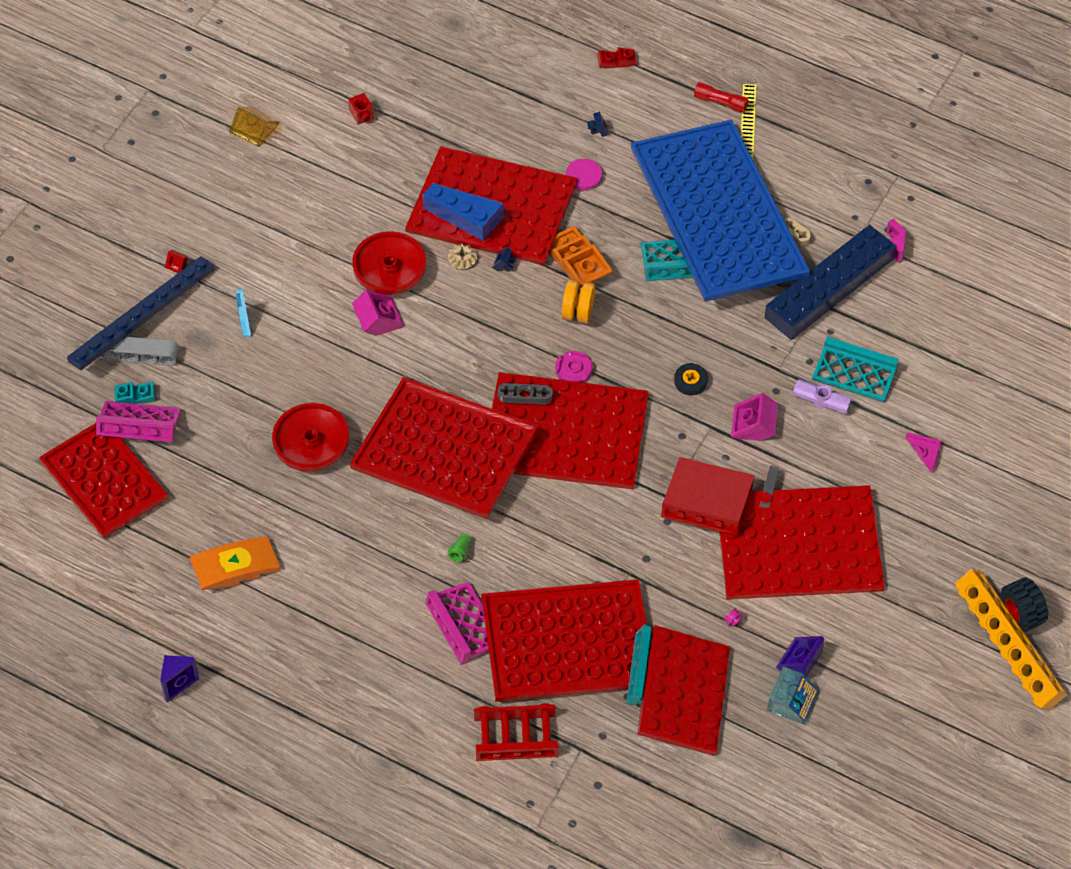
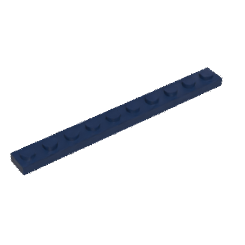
(140, 313)

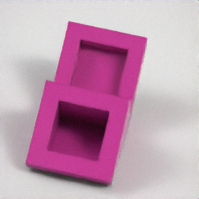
(897, 234)

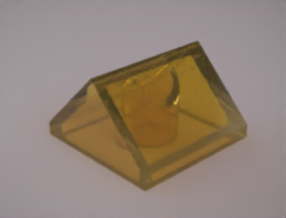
(252, 125)

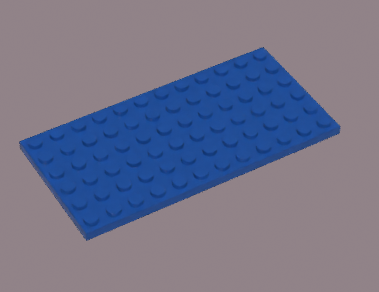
(719, 210)

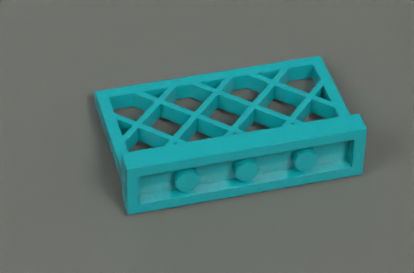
(662, 268)
(864, 357)
(639, 665)

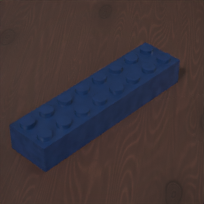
(830, 282)

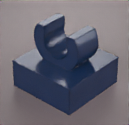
(598, 125)
(503, 259)

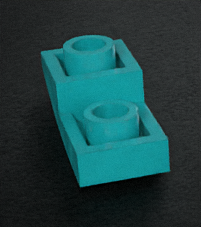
(135, 393)

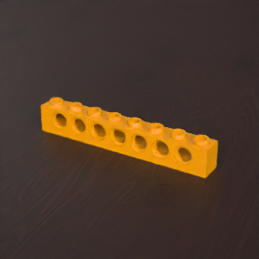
(1052, 690)

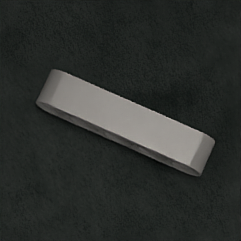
(142, 351)

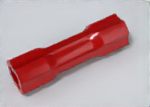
(733, 101)

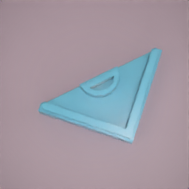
(242, 313)

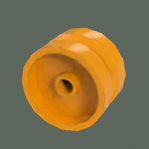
(578, 301)

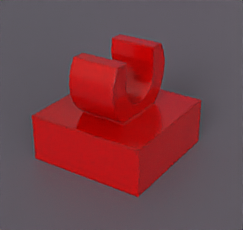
(176, 261)

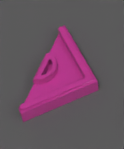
(926, 448)

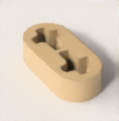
(798, 231)

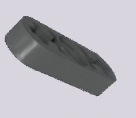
(539, 389)
(770, 483)

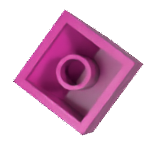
(377, 313)
(755, 418)

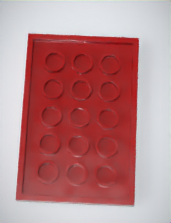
(103, 480)
(683, 690)

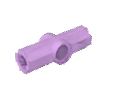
(829, 400)

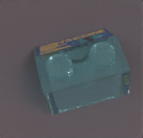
(792, 696)

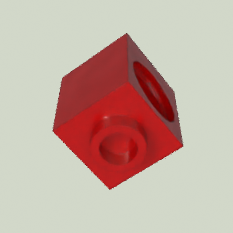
(361, 108)

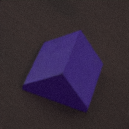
(802, 654)
(177, 675)

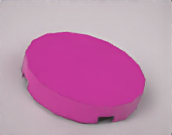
(587, 173)
(574, 367)

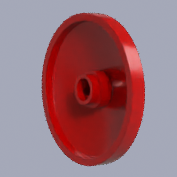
(389, 263)
(310, 437)

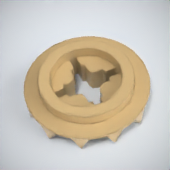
(469, 259)

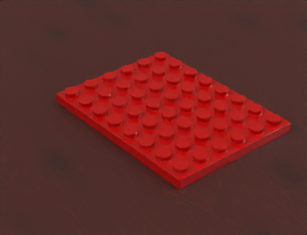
(531, 198)
(583, 433)
(444, 447)
(803, 544)
(562, 639)

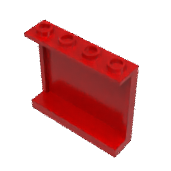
(707, 496)

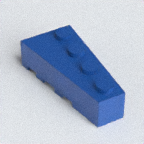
(464, 210)

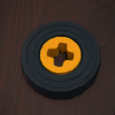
(694, 386)

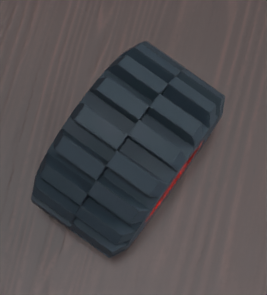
(1025, 603)

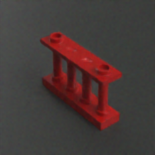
(518, 750)

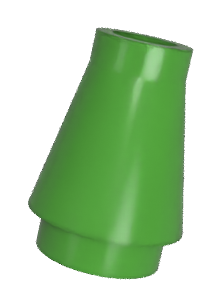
(458, 550)

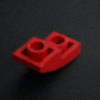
(621, 58)

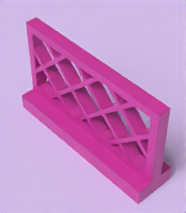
(130, 426)
(449, 625)

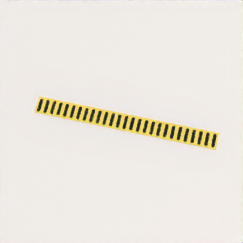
(748, 118)

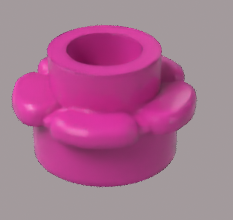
(733, 617)

